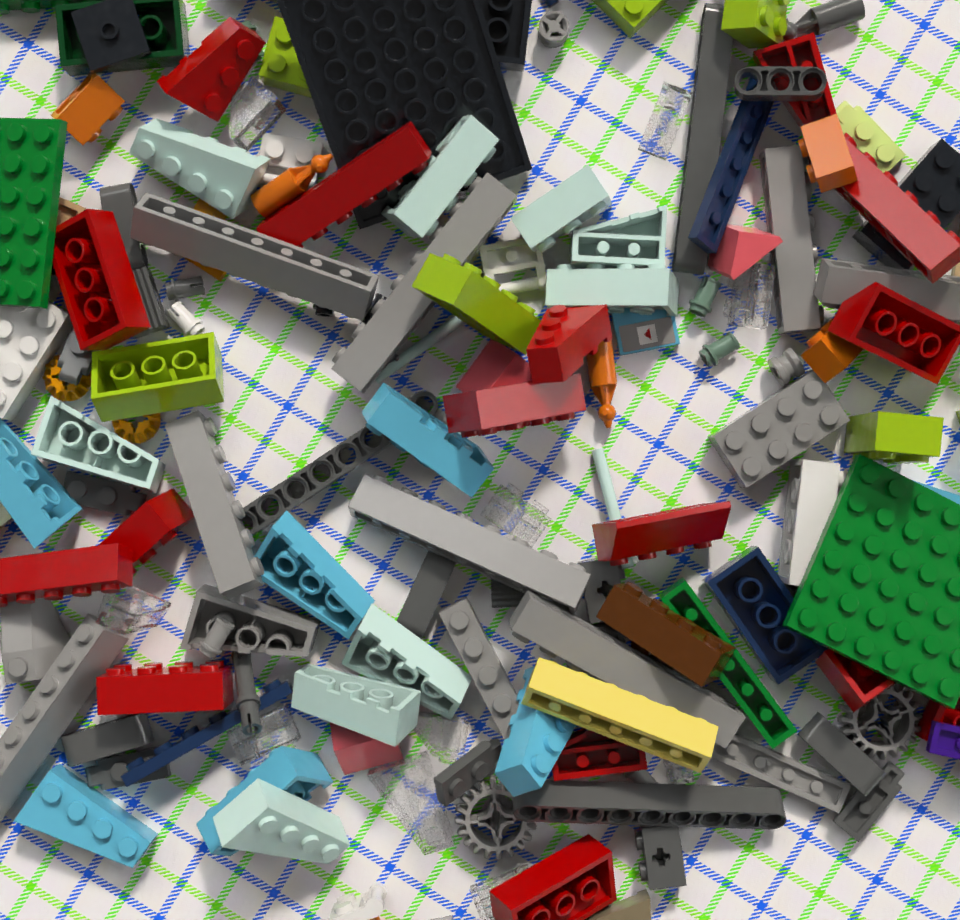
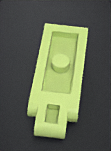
(869, 136)

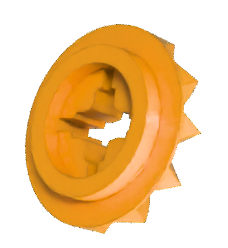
(57, 387)
(144, 431)

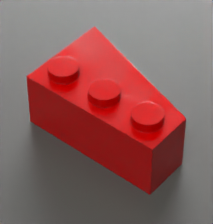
(798, 53)
(215, 69)
(565, 339)
(152, 526)
(596, 755)

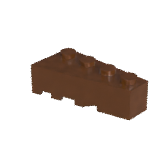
(665, 633)

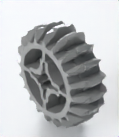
(891, 714)
(497, 843)

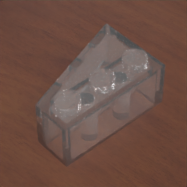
(412, 797)

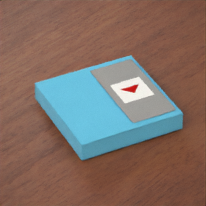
(644, 332)

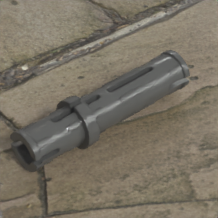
(247, 701)

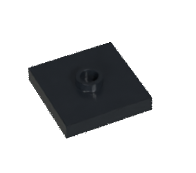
(110, 34)

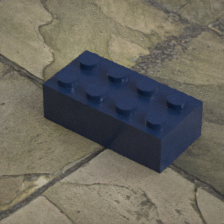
(757, 608)

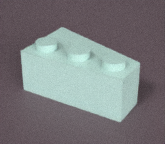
(562, 209)
(628, 240)

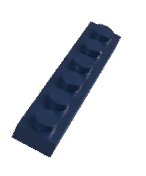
(729, 172)
(194, 737)

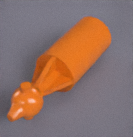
(288, 185)
(603, 380)

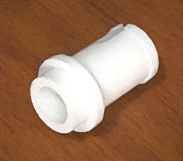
(185, 319)

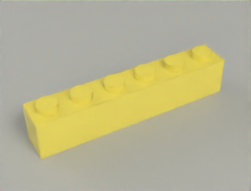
(620, 715)

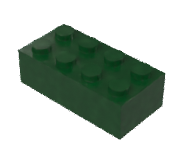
(163, 25)

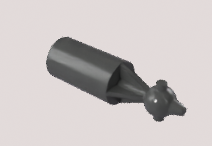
(826, 18)

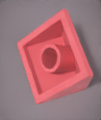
(741, 249)
(495, 368)
(361, 752)

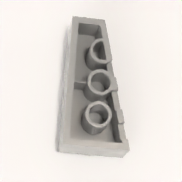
(257, 625)

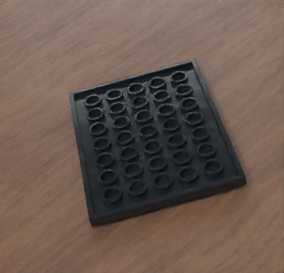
(400, 63)

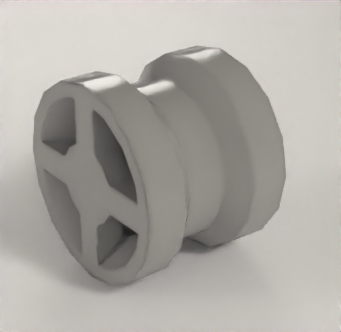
(553, 23)
(786, 366)

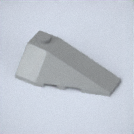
(30, 639)

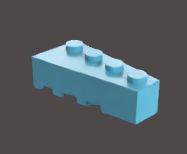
(427, 439)
(31, 491)
(311, 576)
(532, 746)
(285, 768)
(85, 817)

